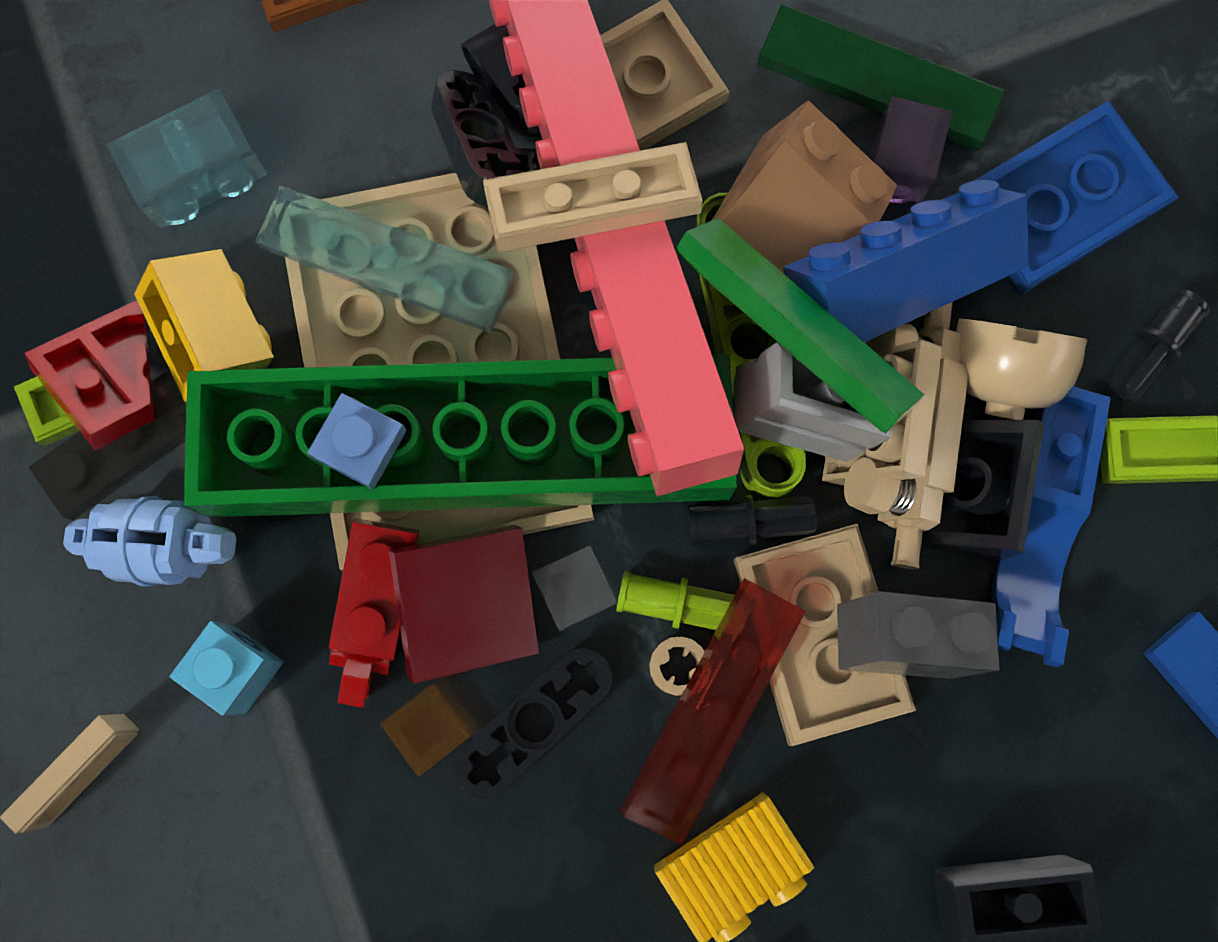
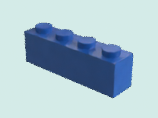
(918, 260)

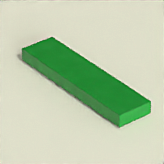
(799, 324)

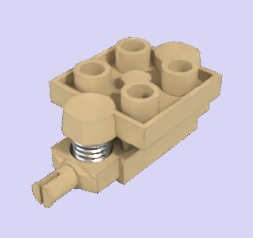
(918, 464)

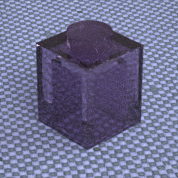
(910, 146)

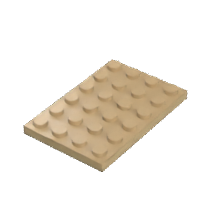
(362, 327)

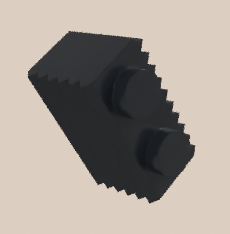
(1018, 900)

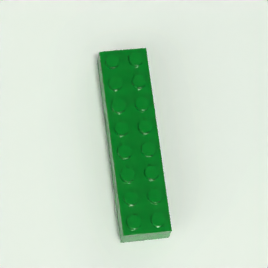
(471, 439)

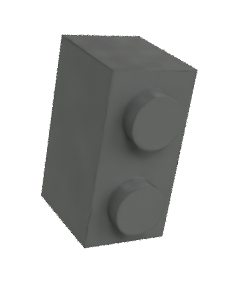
(917, 636)

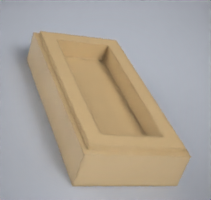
(70, 773)

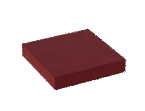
(463, 602)

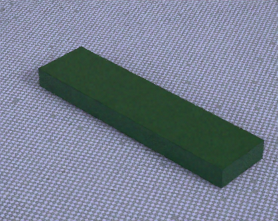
(874, 72)

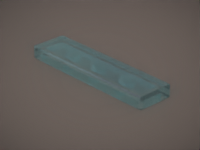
(385, 259)

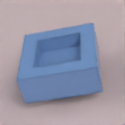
(357, 441)

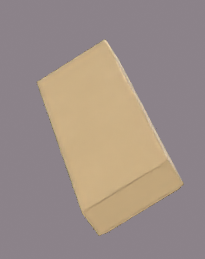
(592, 196)

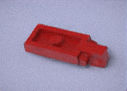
(366, 609)

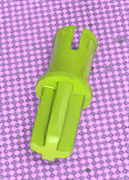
(672, 601)

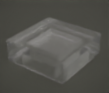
(574, 588)

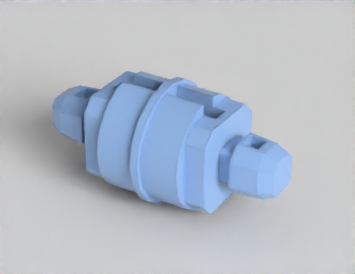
(149, 541)

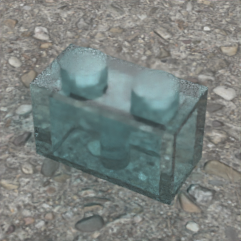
(187, 160)

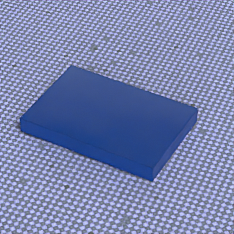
(1081, 191)

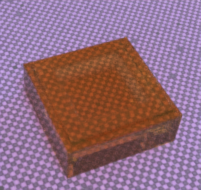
(426, 729)

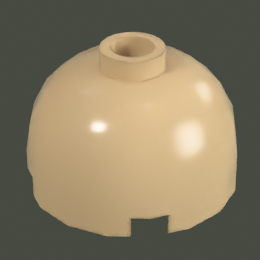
(1018, 366)

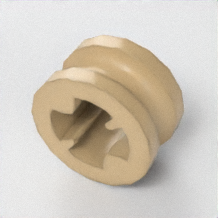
(661, 656)

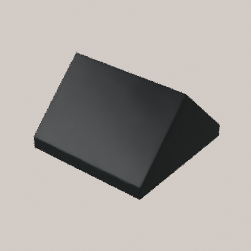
(991, 491)

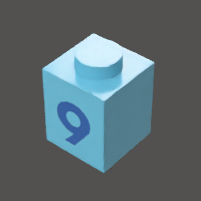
(226, 669)

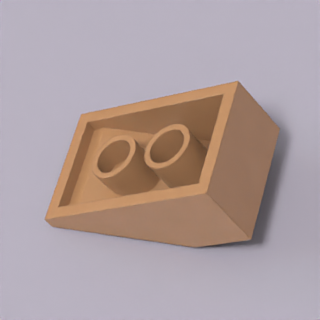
(804, 189)

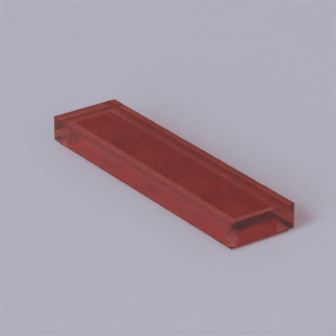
(712, 711)

